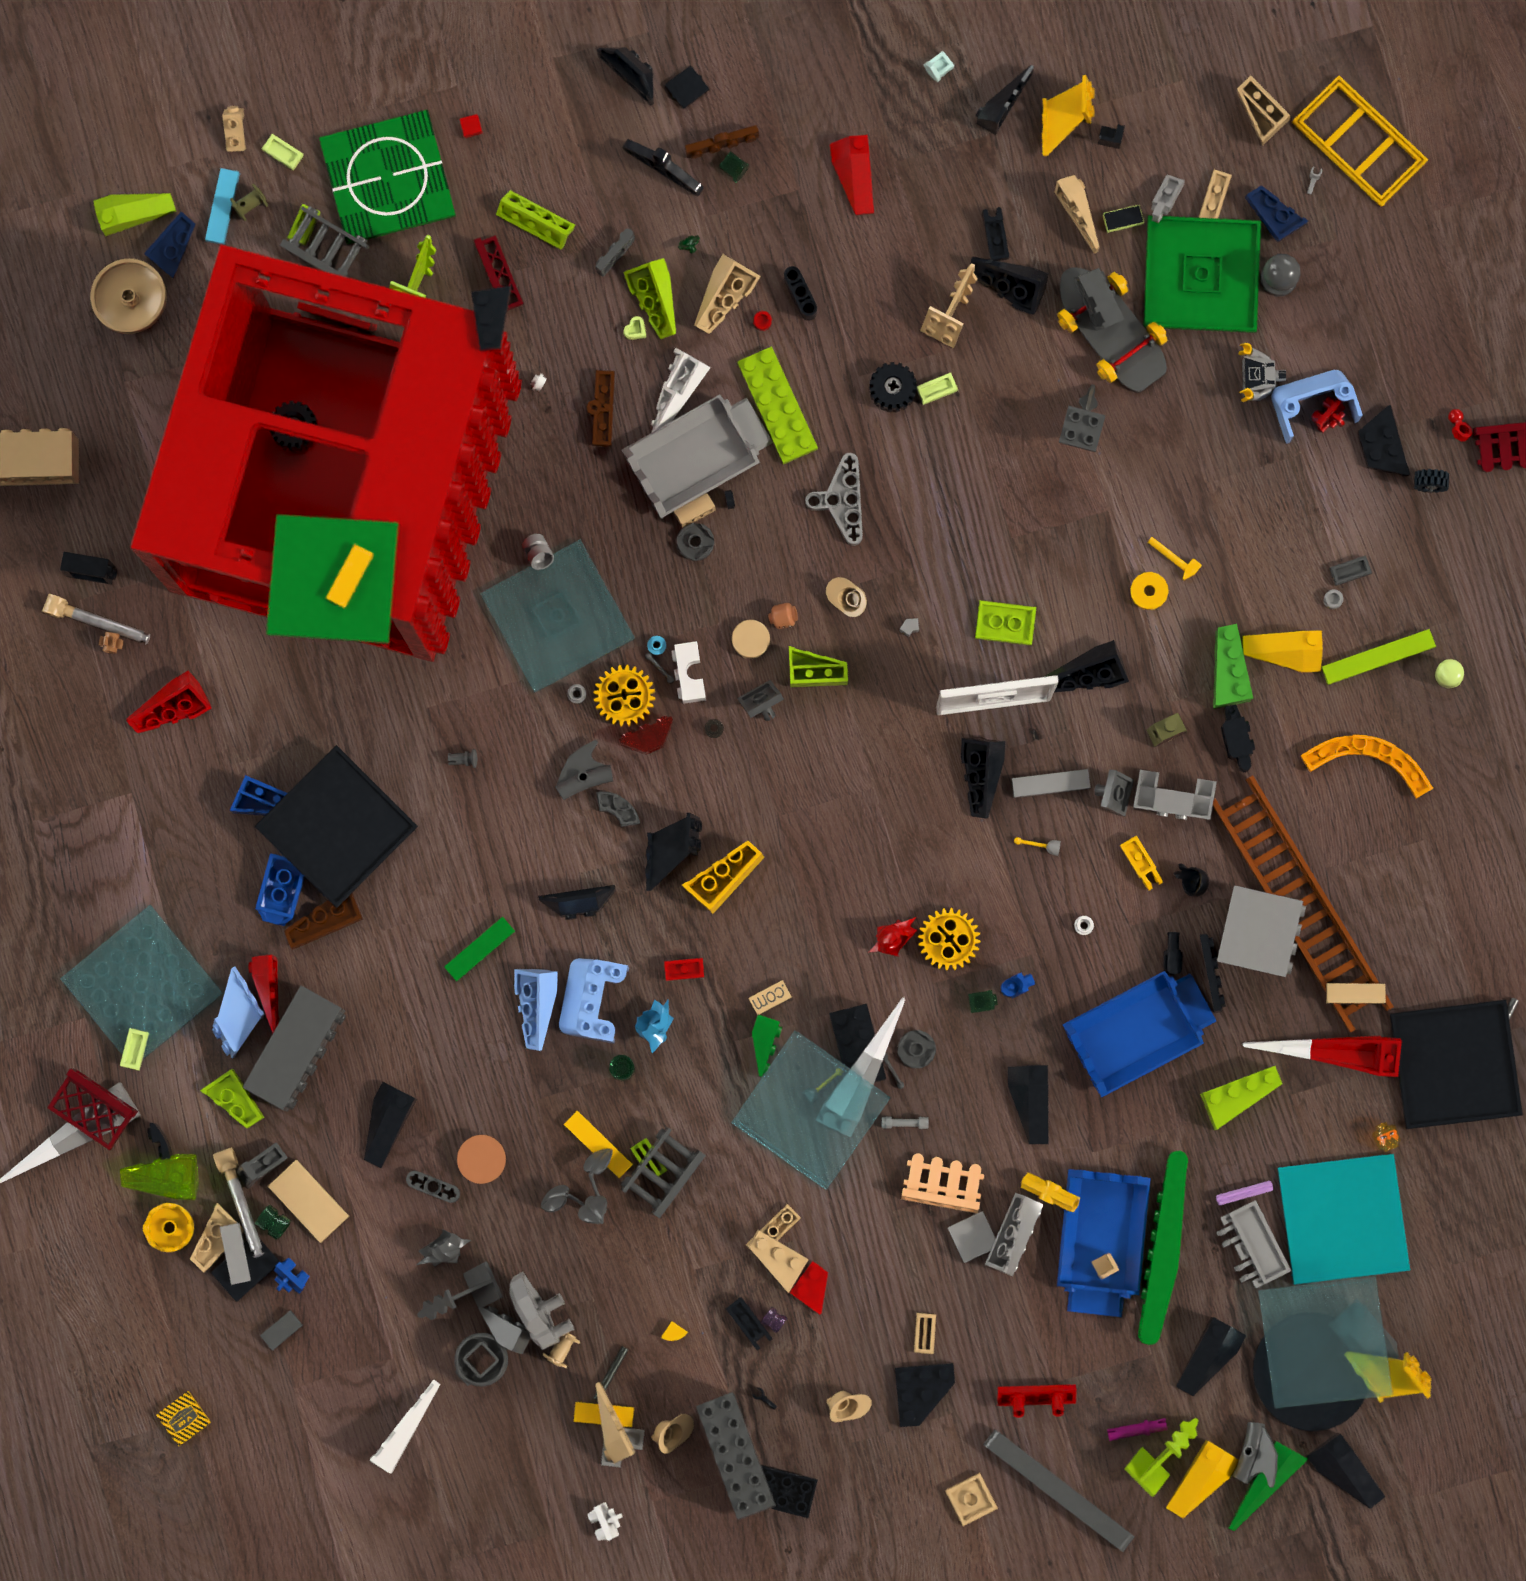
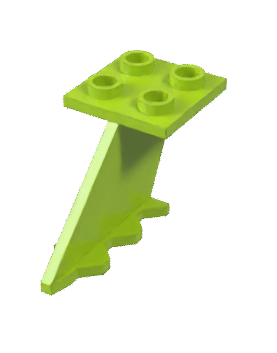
(422, 266)
(1148, 1470)

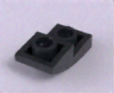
(158, 1136)

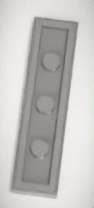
(1051, 783)

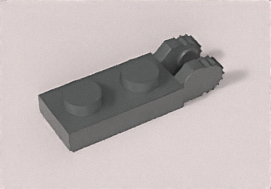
(615, 252)

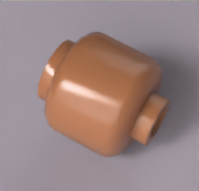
(783, 615)

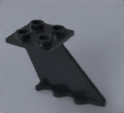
(670, 847)

